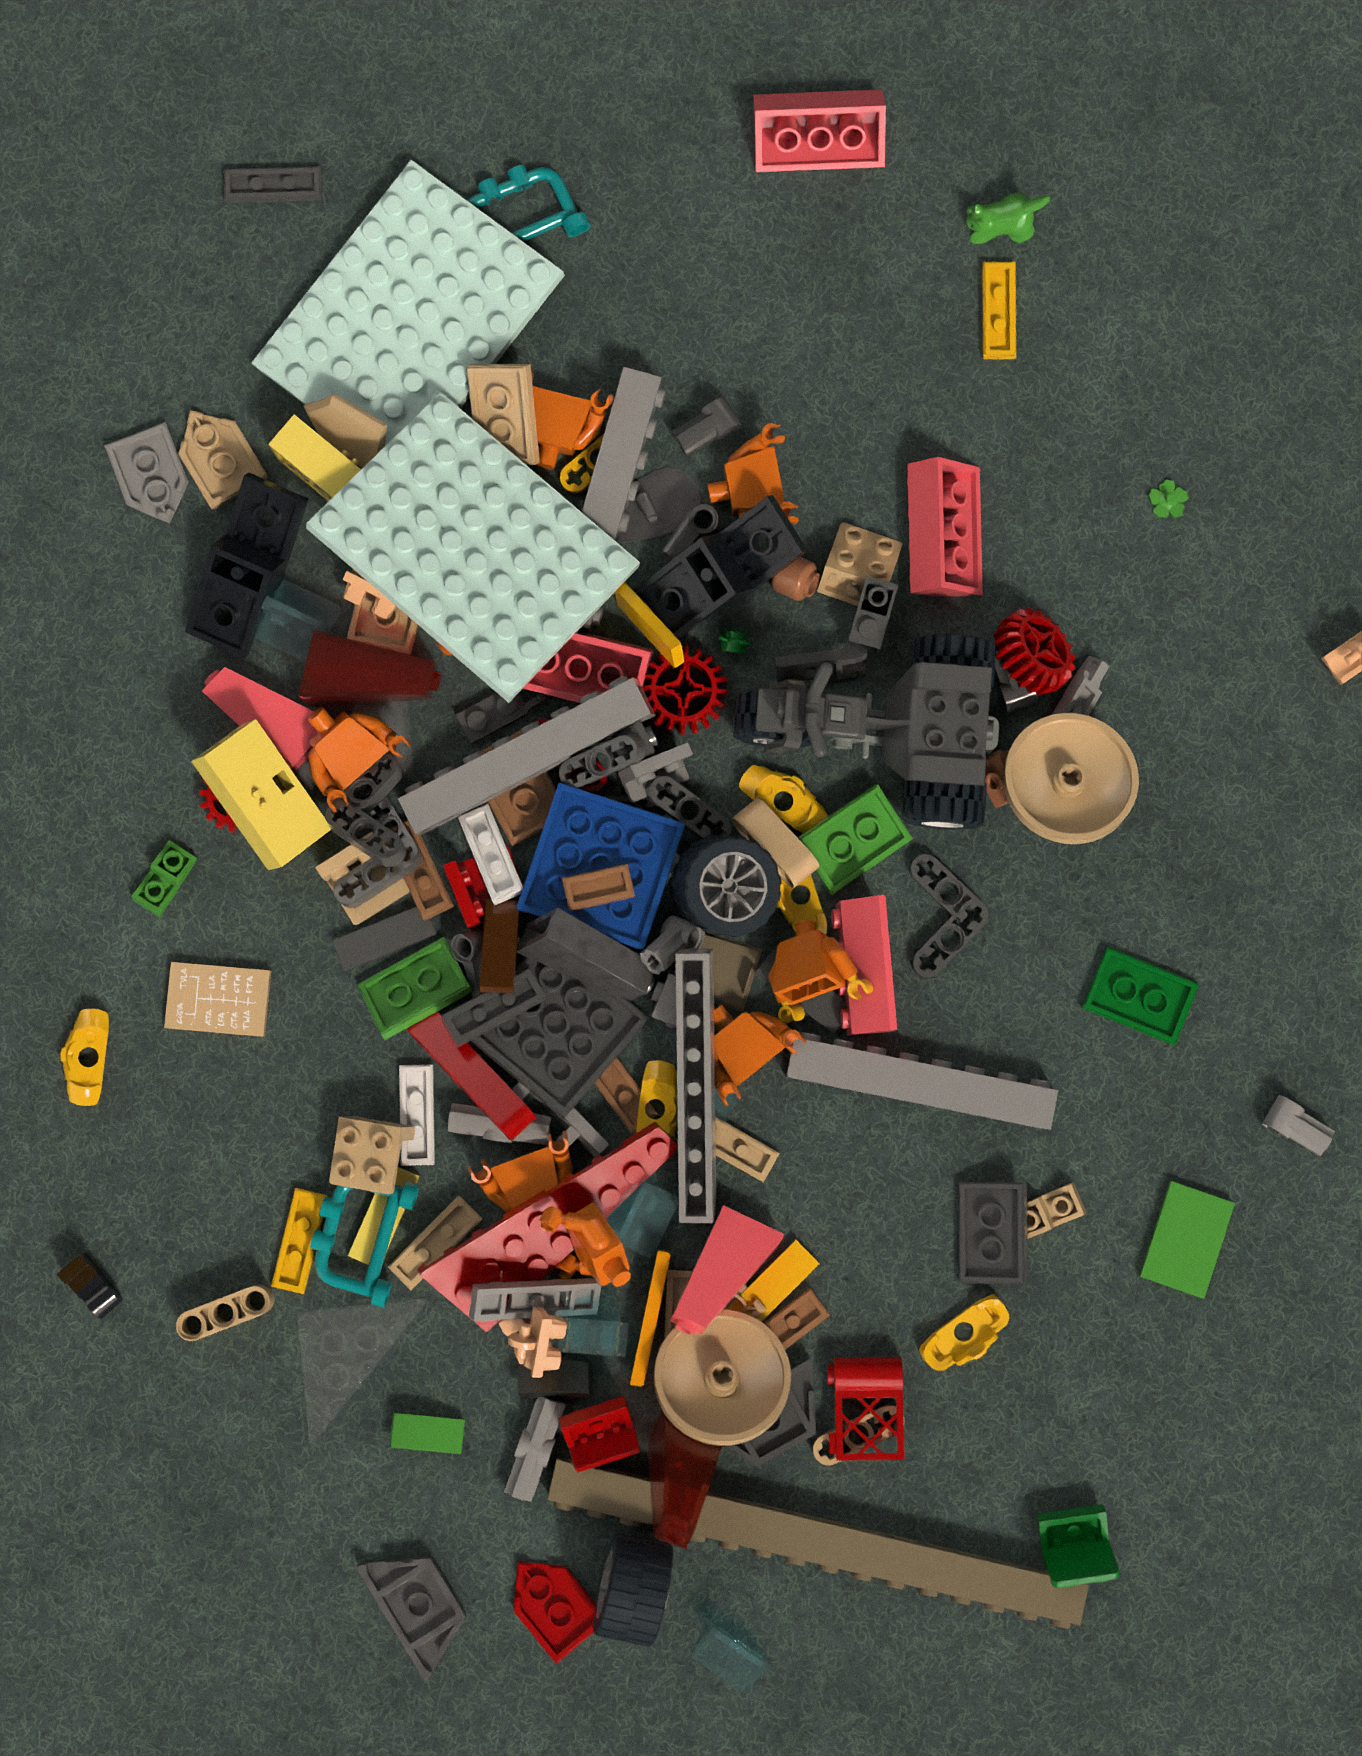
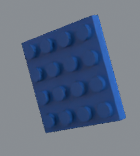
(595, 834)

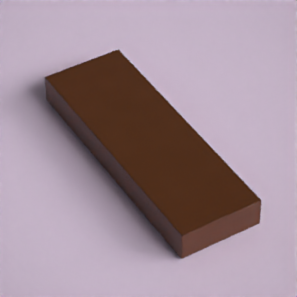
(499, 947)

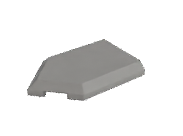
(149, 471)

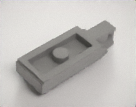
(1084, 688)

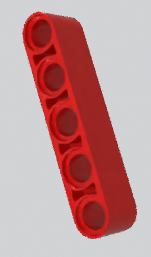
(473, 1077)

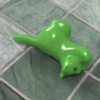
(1008, 217)

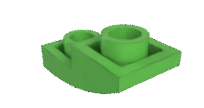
(164, 878)
(426, 1433)

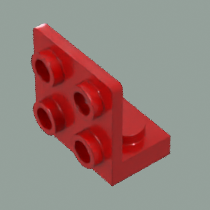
(471, 889)

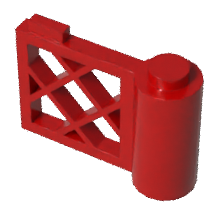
(867, 1379)

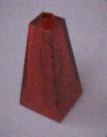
(359, 673)
(678, 1481)

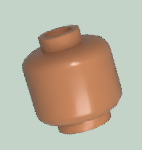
(797, 580)

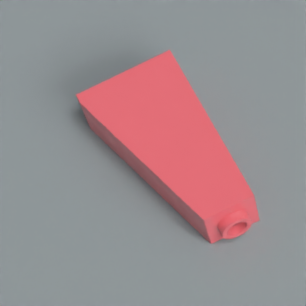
(279, 717)
(726, 1263)

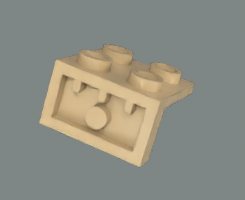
(855, 556)
(346, 861)
(368, 1153)

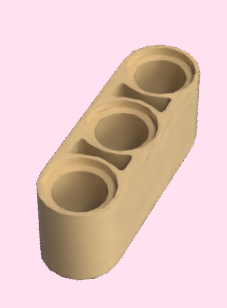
(763, 826)
(210, 1318)

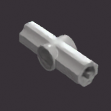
(473, 1121)
(534, 1448)

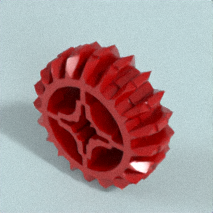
(1034, 651)
(699, 692)

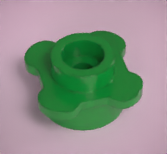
(734, 641)

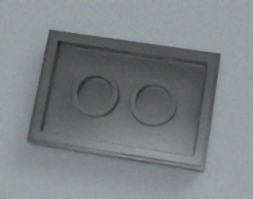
(993, 1233)

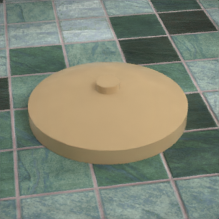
(1070, 778)
(723, 1382)

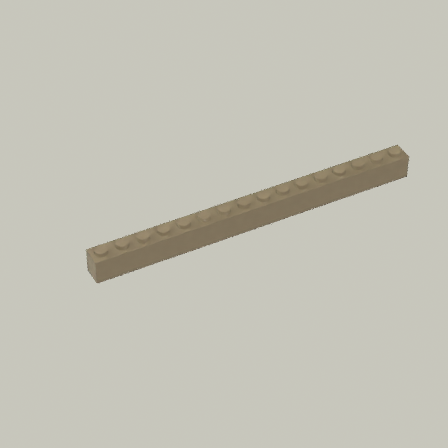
(831, 1546)

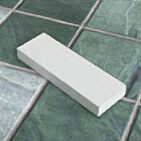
(491, 854)
(417, 1111)

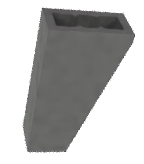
(585, 954)

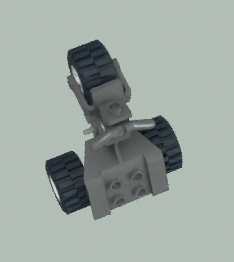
(929, 733)

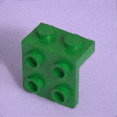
(1077, 1546)

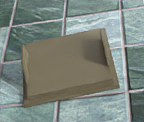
(733, 970)

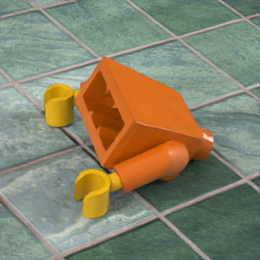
(810, 967)

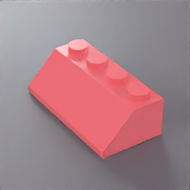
(819, 130)
(944, 528)
(590, 665)
(865, 938)

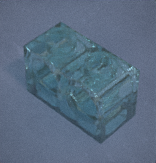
(595, 1336)

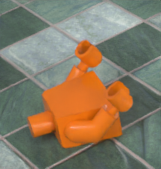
(566, 423)
(752, 476)
(347, 749)
(746, 1046)
(525, 1176)
(594, 1244)

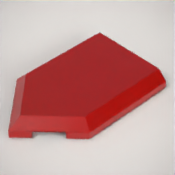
(553, 1607)

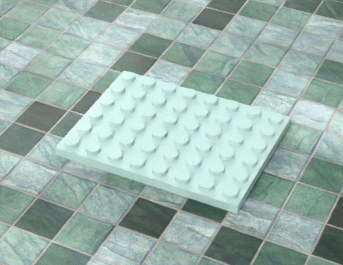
(409, 305)
(473, 546)

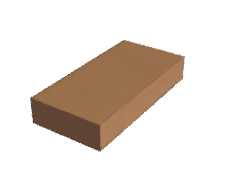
(598, 887)

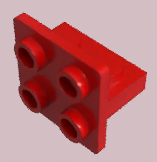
(599, 1434)

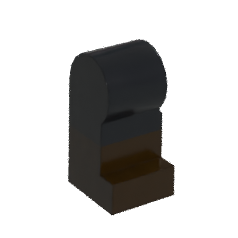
(90, 1285)

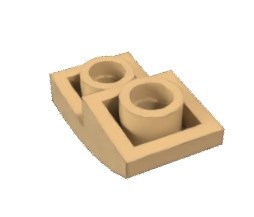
(1053, 1209)

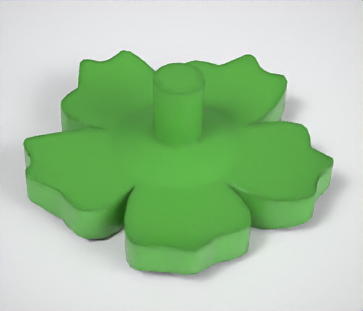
(1168, 500)

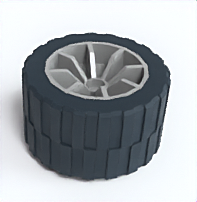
(726, 885)
(633, 1589)

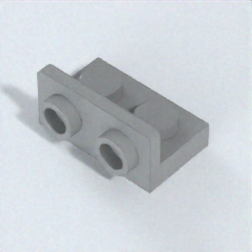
(664, 764)

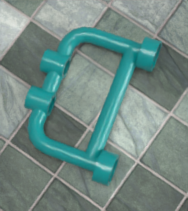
(572, 220)
(324, 1241)

